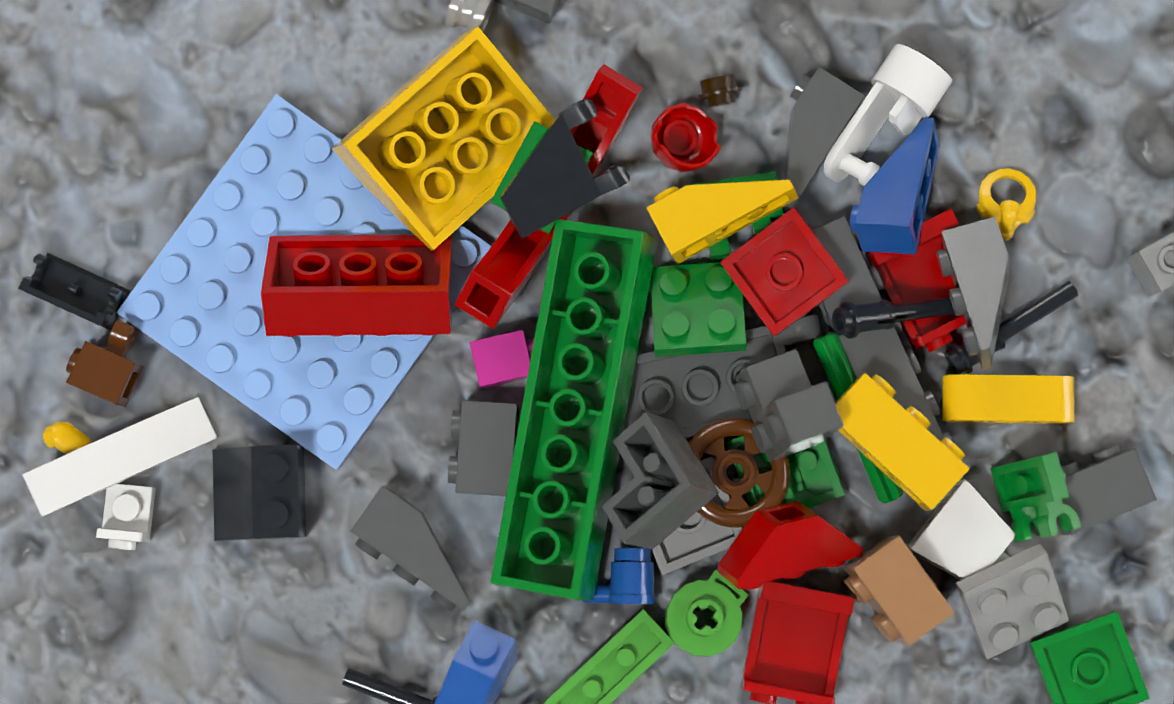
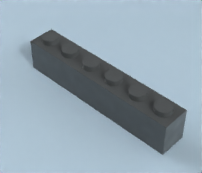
(877, 350)

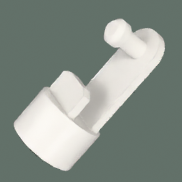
(903, 90)

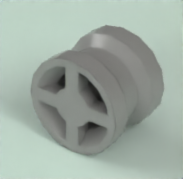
(469, 13)

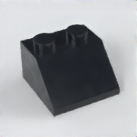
(259, 492)

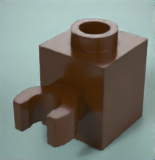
(106, 370)

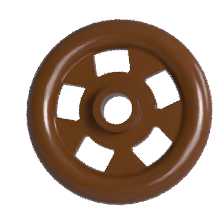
(772, 483)

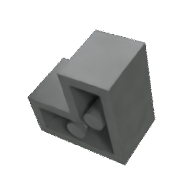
(785, 406)
(666, 482)

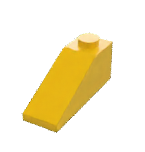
(708, 213)

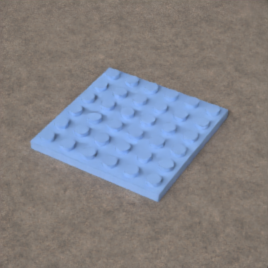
(208, 280)

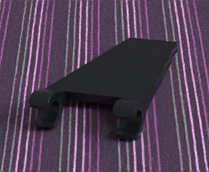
(556, 175)

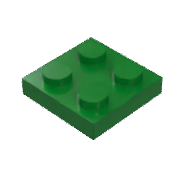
(696, 310)
(1089, 664)

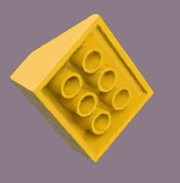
(444, 138)

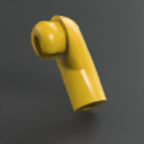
(65, 437)

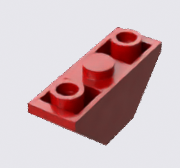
(784, 545)

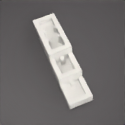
(119, 456)

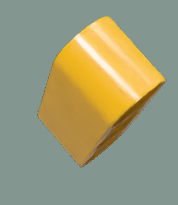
(1008, 399)

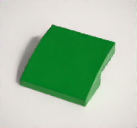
(812, 475)

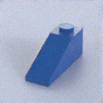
(898, 195)
(479, 667)

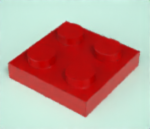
(784, 271)

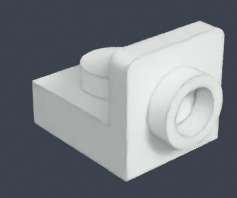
(127, 516)

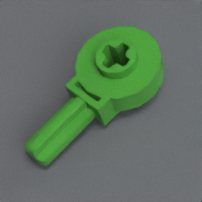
(724, 603)

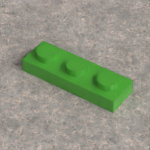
(615, 664)

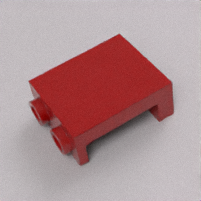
(919, 278)
(795, 644)

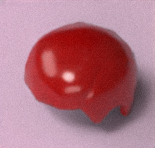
(684, 138)

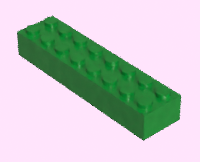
(574, 410)

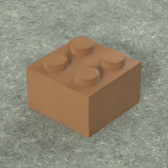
(897, 591)

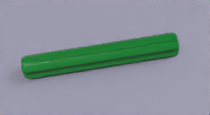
(841, 378)

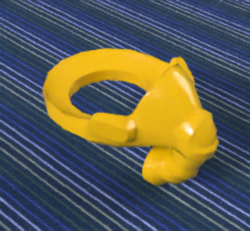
(1009, 213)

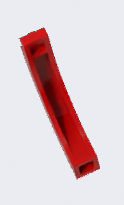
(513, 259)

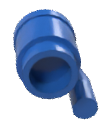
(630, 579)

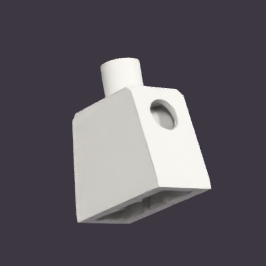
(962, 534)

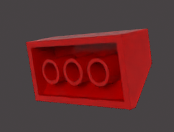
(356, 286)

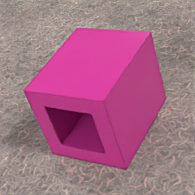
(501, 358)

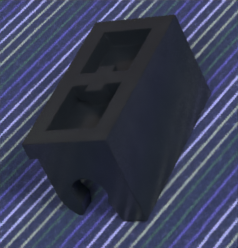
(75, 290)

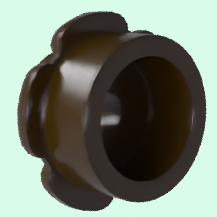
(719, 90)

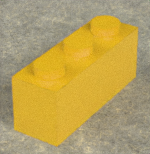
(899, 441)

